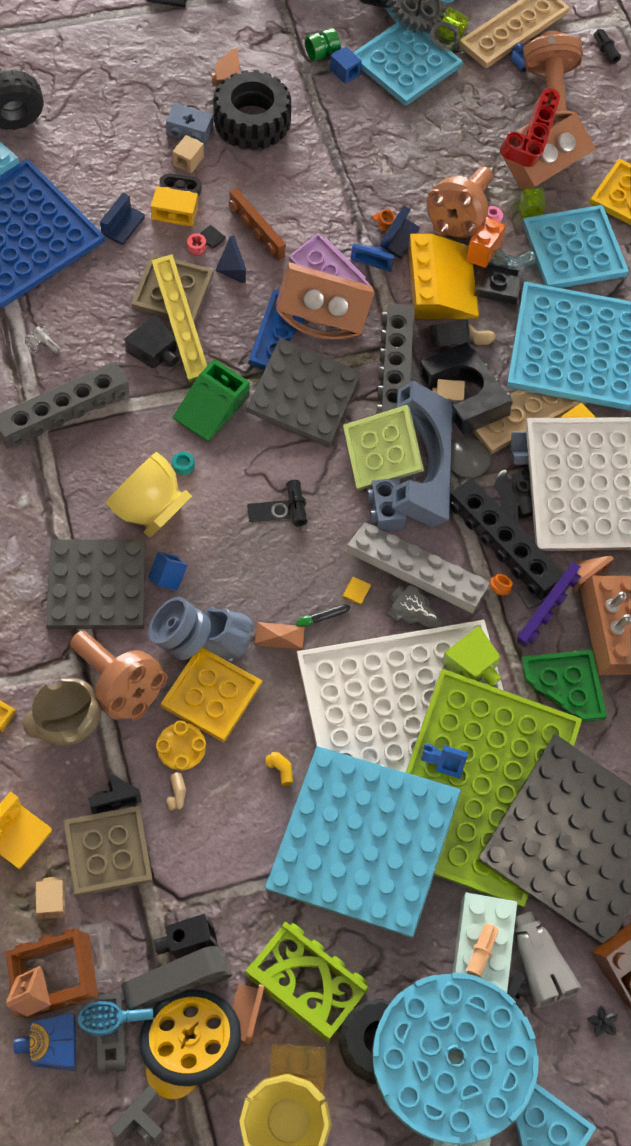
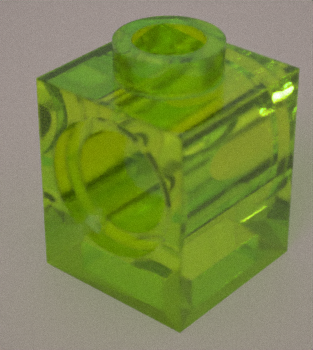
(456, 19)
(532, 202)

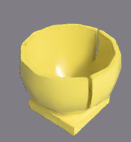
(149, 495)
(285, 1113)

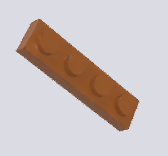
(260, 228)

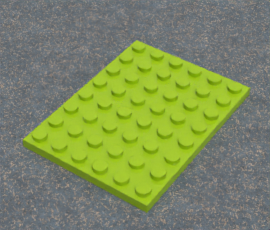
(502, 744)

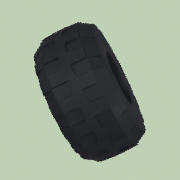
(19, 99)
(351, 1038)

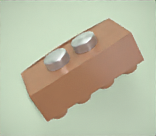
(565, 145)
(323, 301)

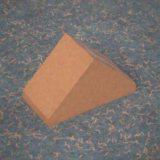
(29, 993)

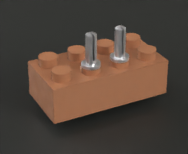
(609, 622)

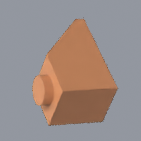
(226, 67)

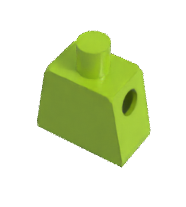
(474, 658)

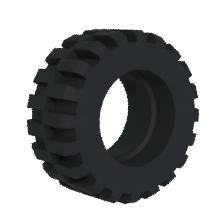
(252, 90)

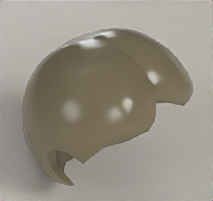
(63, 713)

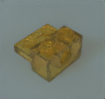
(299, 1061)

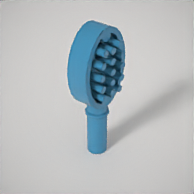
(106, 1017)

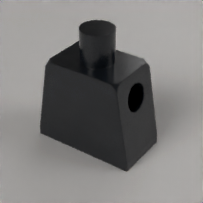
(152, 343)
(197, 934)

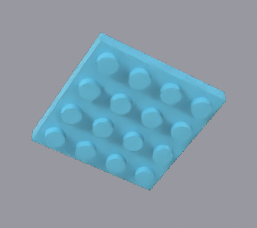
(406, 62)
(575, 247)

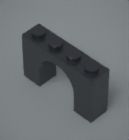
(464, 364)

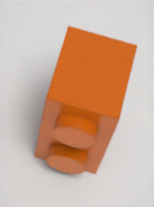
(485, 241)

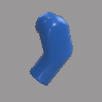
(517, 57)

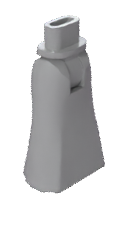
(545, 968)

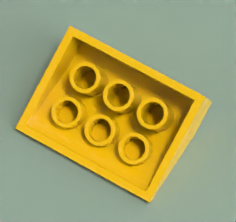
(441, 278)

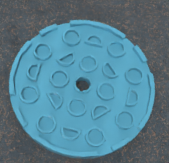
(464, 1099)

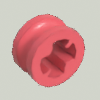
(196, 238)

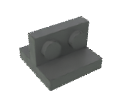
(136, 1118)

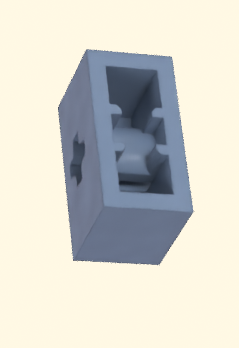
(189, 122)

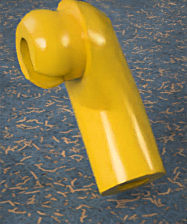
(283, 765)

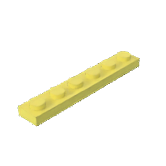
(180, 316)

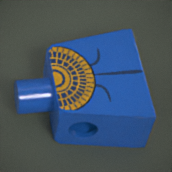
(50, 1043)

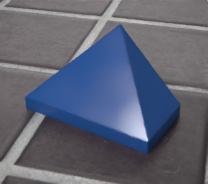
(372, 256)

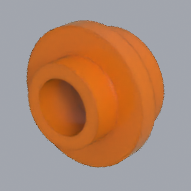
(501, 584)

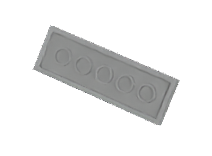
(418, 567)

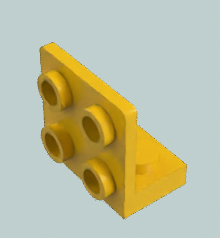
(19, 831)

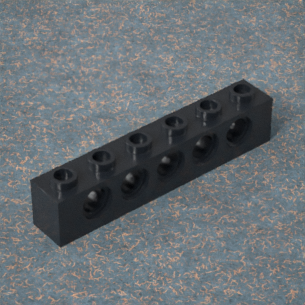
(504, 527)

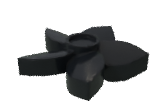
(603, 1022)

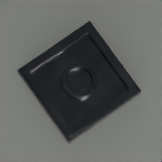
(499, 283)

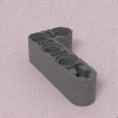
(176, 977)

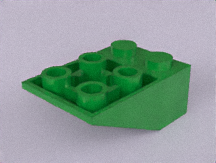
(212, 400)

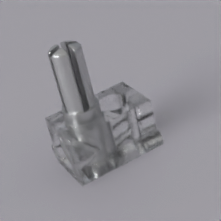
(41, 336)

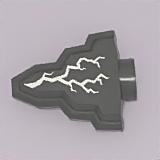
(413, 607)

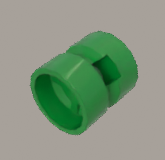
(320, 45)

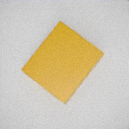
(356, 590)

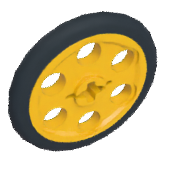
(208, 1066)

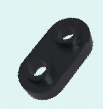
(181, 182)

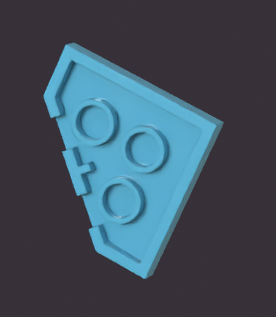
(551, 1122)

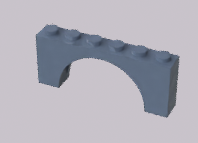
(433, 418)

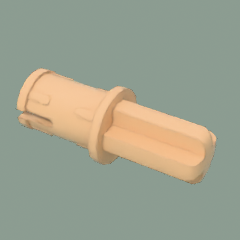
(482, 950)

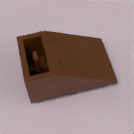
(615, 962)

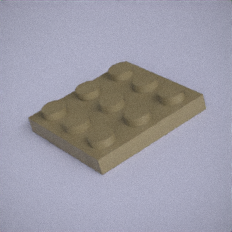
(194, 280)
(107, 851)

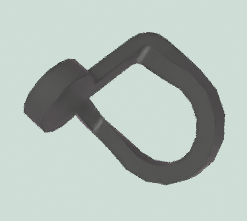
(455, 44)

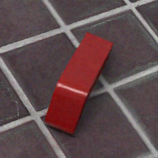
(524, 145)

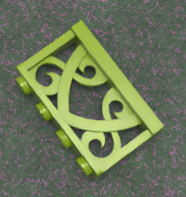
(314, 1018)

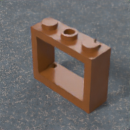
(50, 944)

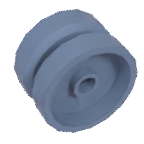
(179, 628)

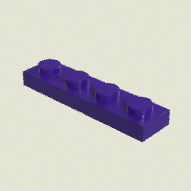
(555, 597)

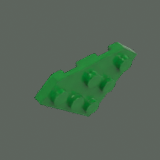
(568, 682)

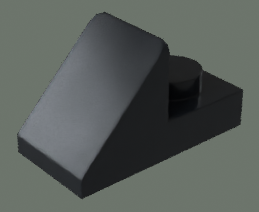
(121, 796)

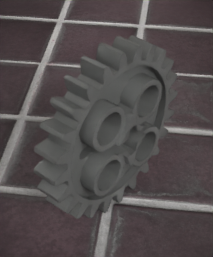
(417, 14)

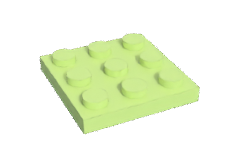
(383, 447)

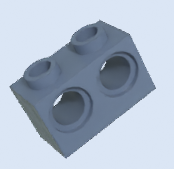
(383, 505)

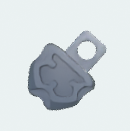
(228, 633)

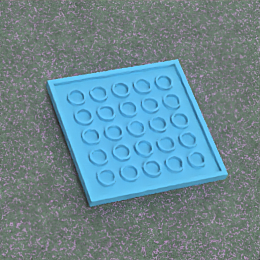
(572, 346)
(364, 841)

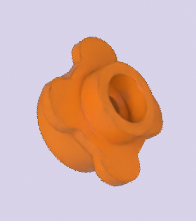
(387, 215)

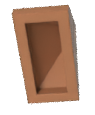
(590, 568)
(279, 636)

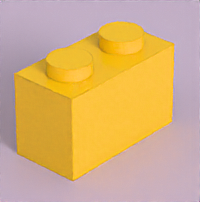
(174, 206)

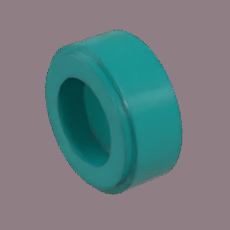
(183, 463)

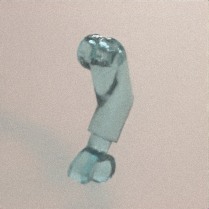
(522, 261)

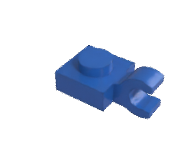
(448, 761)

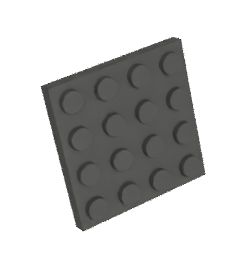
(303, 392)
(96, 584)

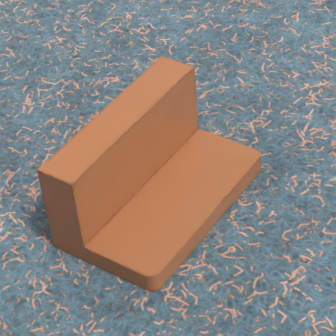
(247, 1007)

